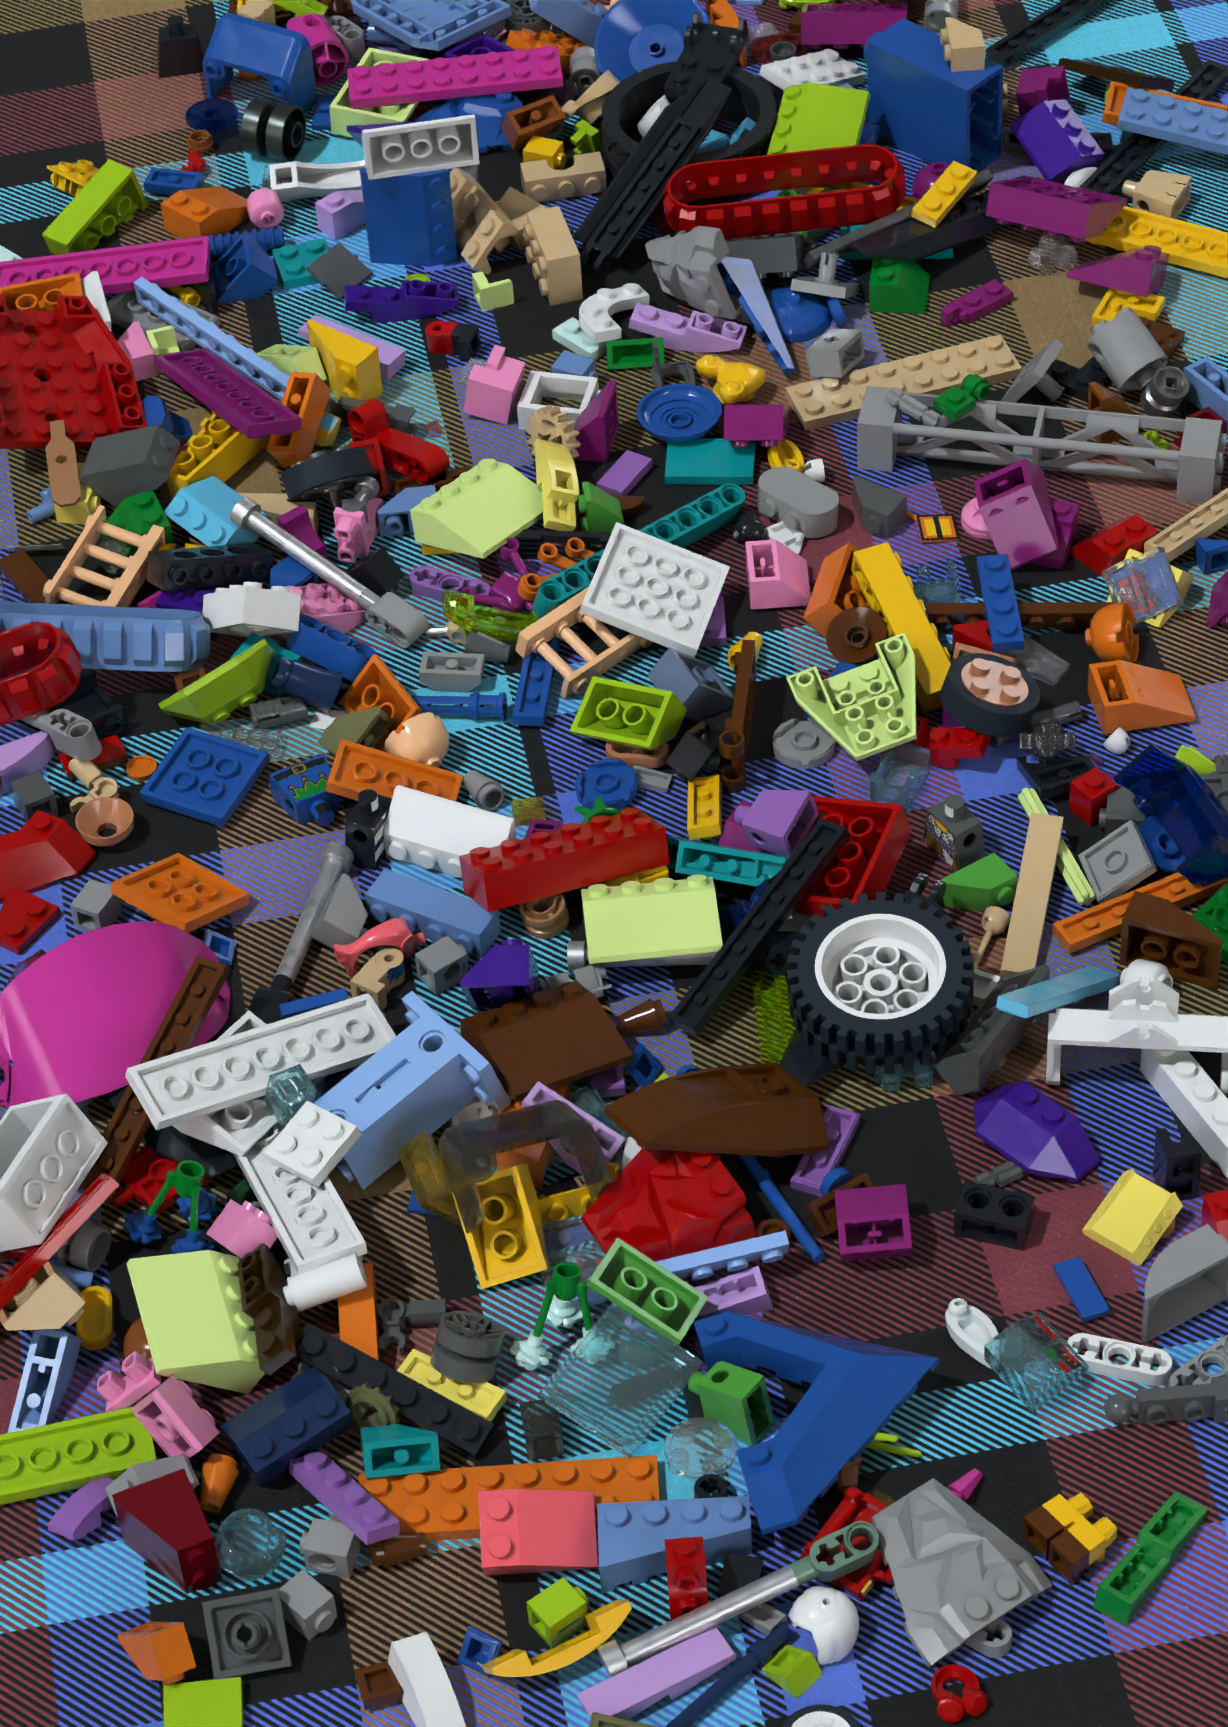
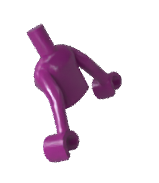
(504, 591)

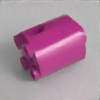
(327, 50)

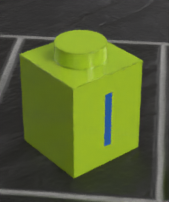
(558, 1612)

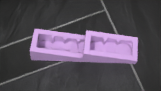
(390, 356)
(738, 1293)
(661, 1675)

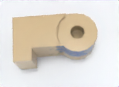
(379, 976)

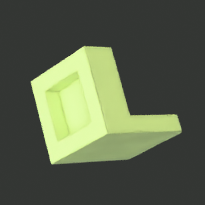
(492, 295)
(163, 341)

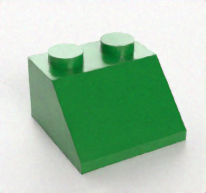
(898, 287)
(138, 516)

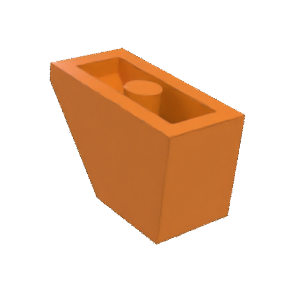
(159, 1650)

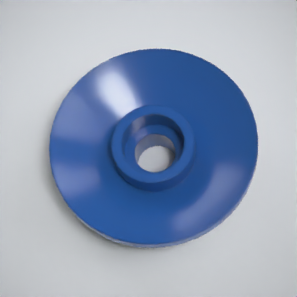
(1160, 845)

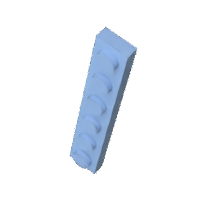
(729, 1256)

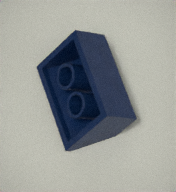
(287, 1424)

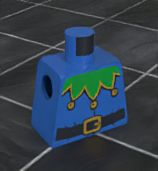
(302, 791)

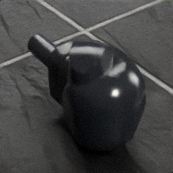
(748, 528)

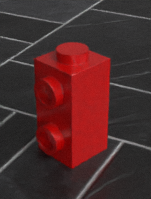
(685, 1575)

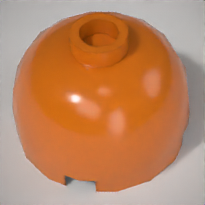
(1113, 634)

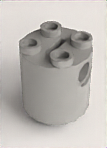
(1126, 351)

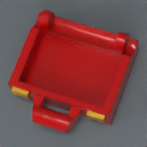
(854, 1508)

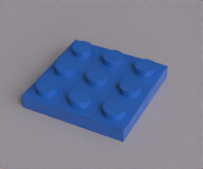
(204, 777)

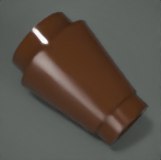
(643, 1018)
(398, 1549)

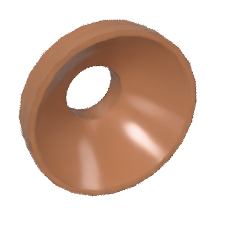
(101, 815)

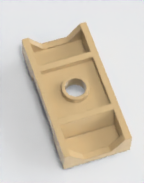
(470, 204)

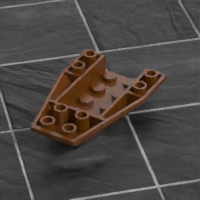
(725, 1112)

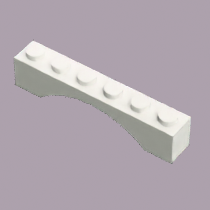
(308, 180)

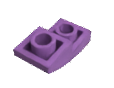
(82, 1510)

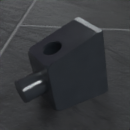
(179, 49)

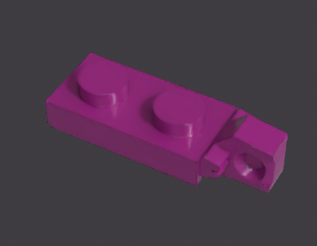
(976, 303)

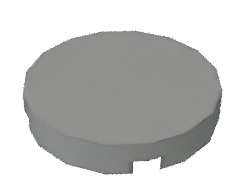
(802, 744)

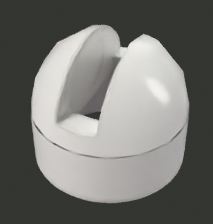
(815, 470)
(1117, 742)

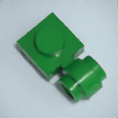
(957, 402)

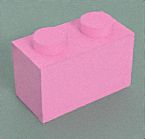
(242, 1228)

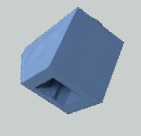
(395, 515)

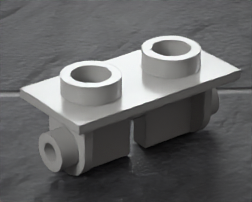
(588, 976)

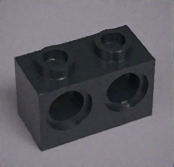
(994, 1215)

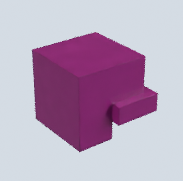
(1041, 85)

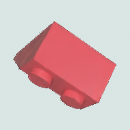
(537, 1531)

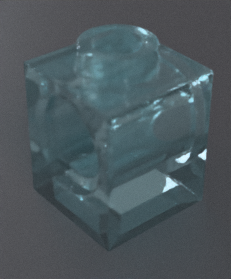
(288, 1093)

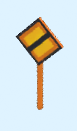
(936, 527)

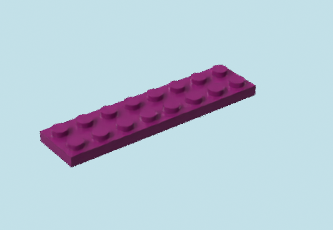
(228, 393)

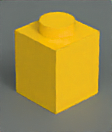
(545, 148)

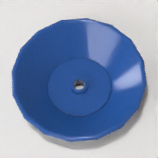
(638, 27)

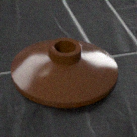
(849, 627)

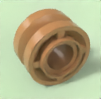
(545, 916)

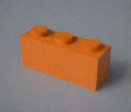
(307, 398)

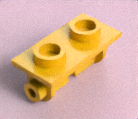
(564, 1205)

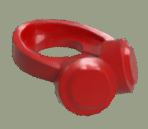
(951, 1707)

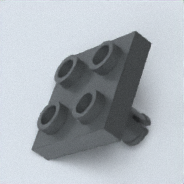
(246, 1633)

